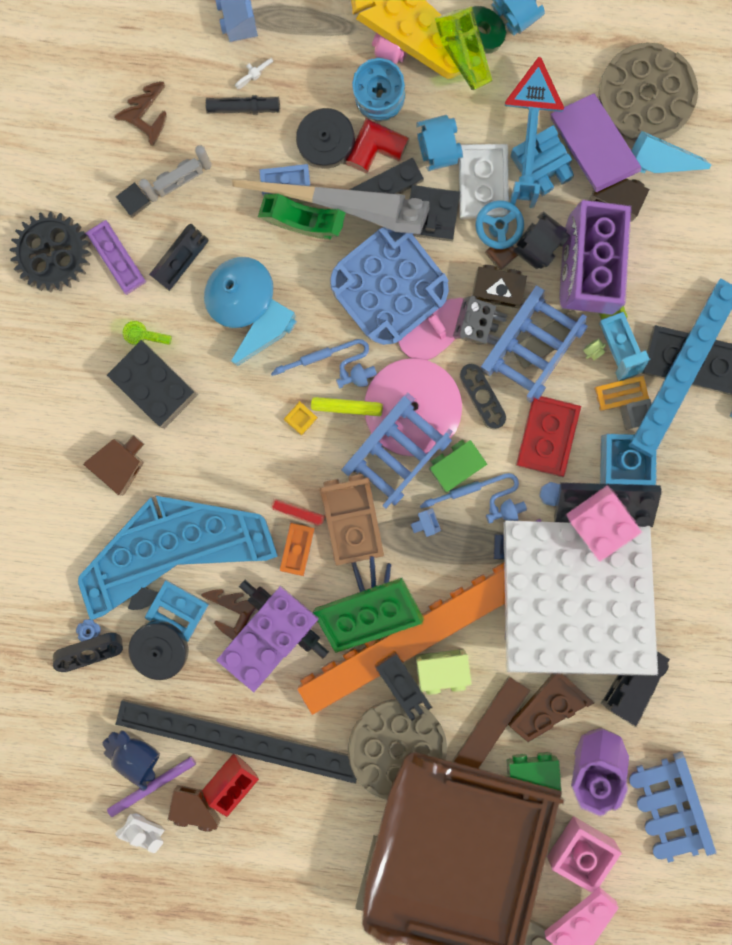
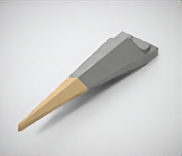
(380, 208)

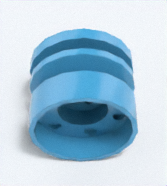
(374, 76)

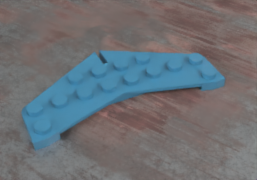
(155, 545)

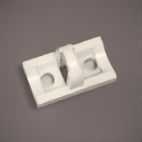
(134, 834)

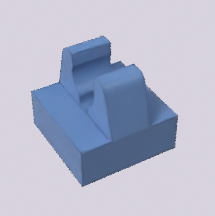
(427, 522)

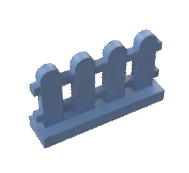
(674, 795)

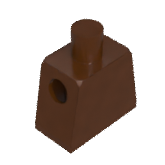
(117, 464)

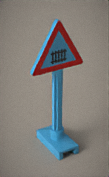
(535, 94)

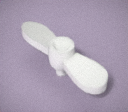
(254, 73)

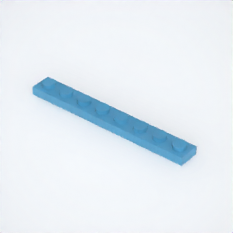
(684, 370)

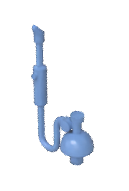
(357, 375)
(507, 510)

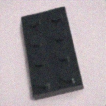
(714, 373)
(638, 500)

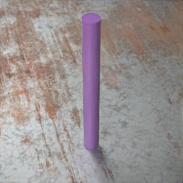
(151, 786)

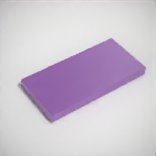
(595, 142)

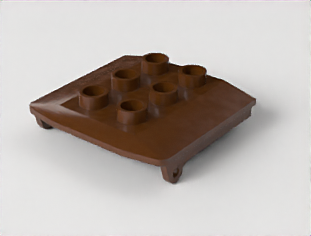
(457, 856)

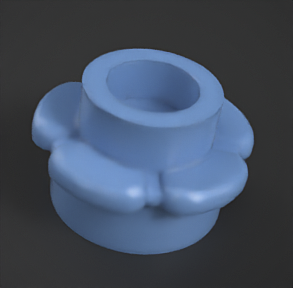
(89, 624)

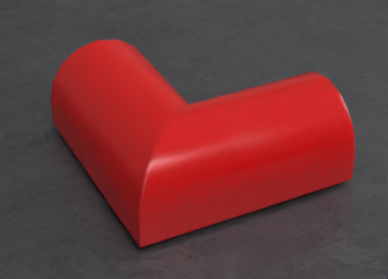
(374, 139)

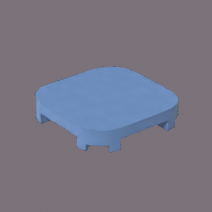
(389, 285)

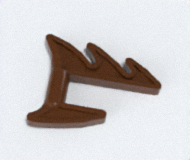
(144, 101)
(243, 608)

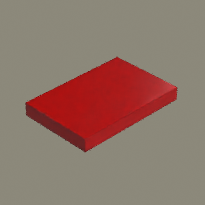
(548, 436)
(298, 512)

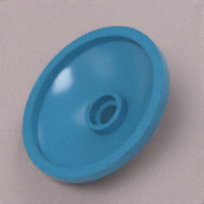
(246, 299)

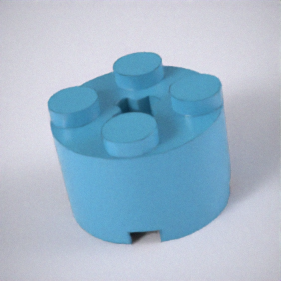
(518, 13)
(439, 142)

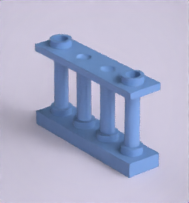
(523, 323)
(389, 428)

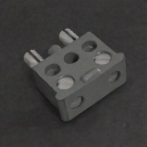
(469, 319)

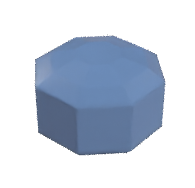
(549, 493)

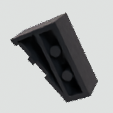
(632, 693)

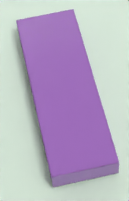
(116, 257)

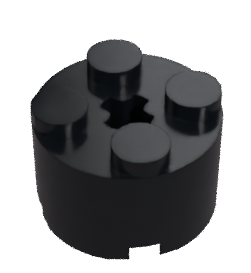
(540, 241)

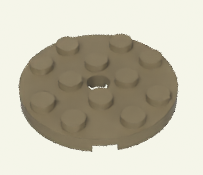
(663, 72)
(376, 735)

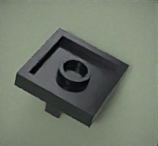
(442, 212)

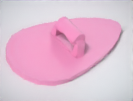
(433, 333)

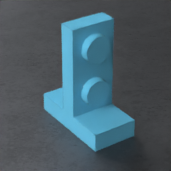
(623, 346)

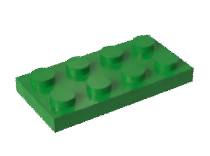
(369, 615)

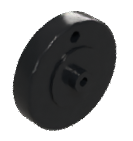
(325, 138)
(158, 650)

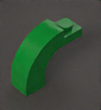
(301, 218)

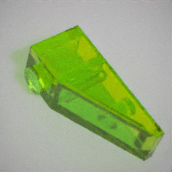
(463, 43)

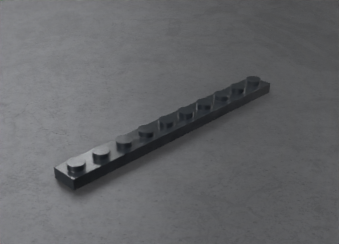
(235, 740)

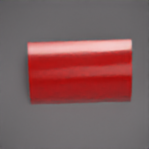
(230, 785)

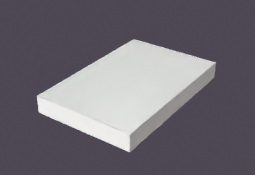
(483, 179)

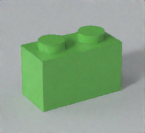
(458, 465)

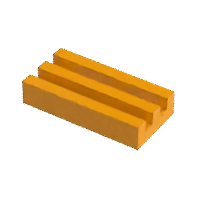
(600, 397)

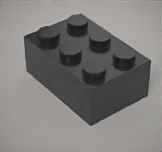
(152, 384)

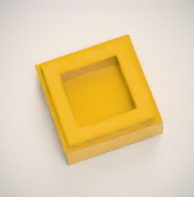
(300, 418)

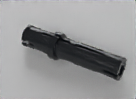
(243, 105)

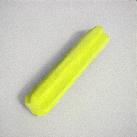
(347, 406)

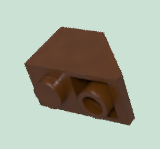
(191, 808)

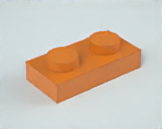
(297, 549)

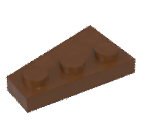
(548, 706)

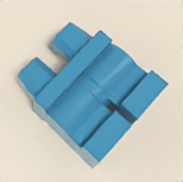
(549, 160)

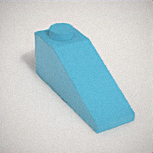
(664, 157)
(265, 332)

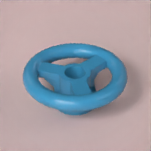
(499, 233)

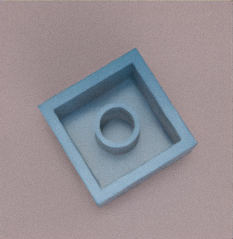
(625, 464)

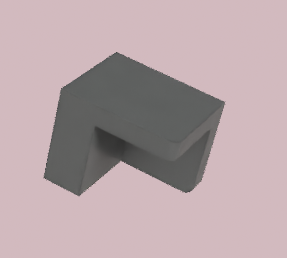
(634, 413)

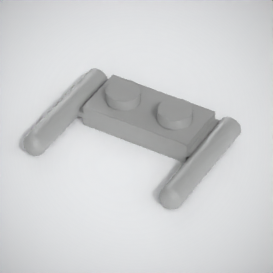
(184, 173)

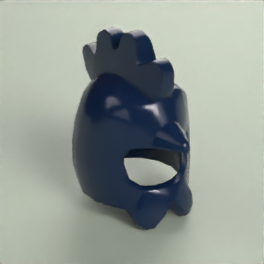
(131, 758)

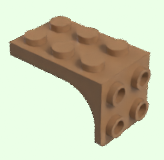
(351, 520)

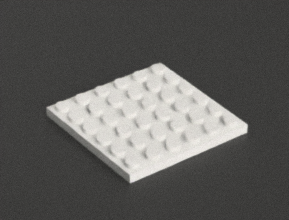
(571, 609)

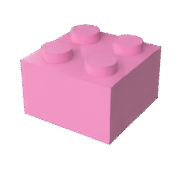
(603, 523)
(583, 855)

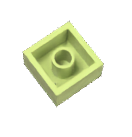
(443, 671)

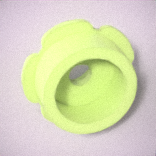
(594, 349)

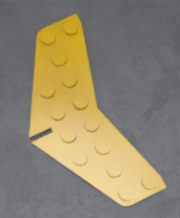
(410, 27)

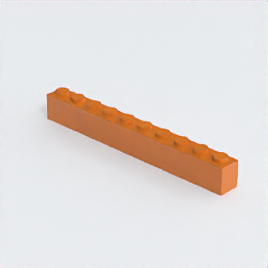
(439, 622)

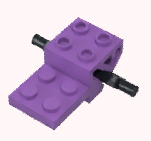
(269, 635)

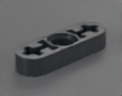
(472, 394)
(71, 657)

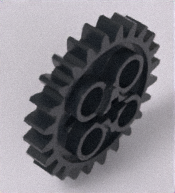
(46, 230)

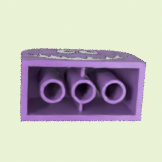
(595, 258)

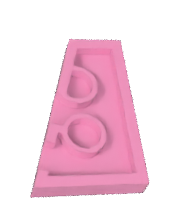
(583, 922)

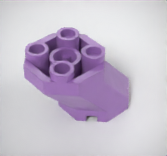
(600, 771)

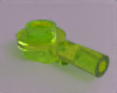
(136, 331)

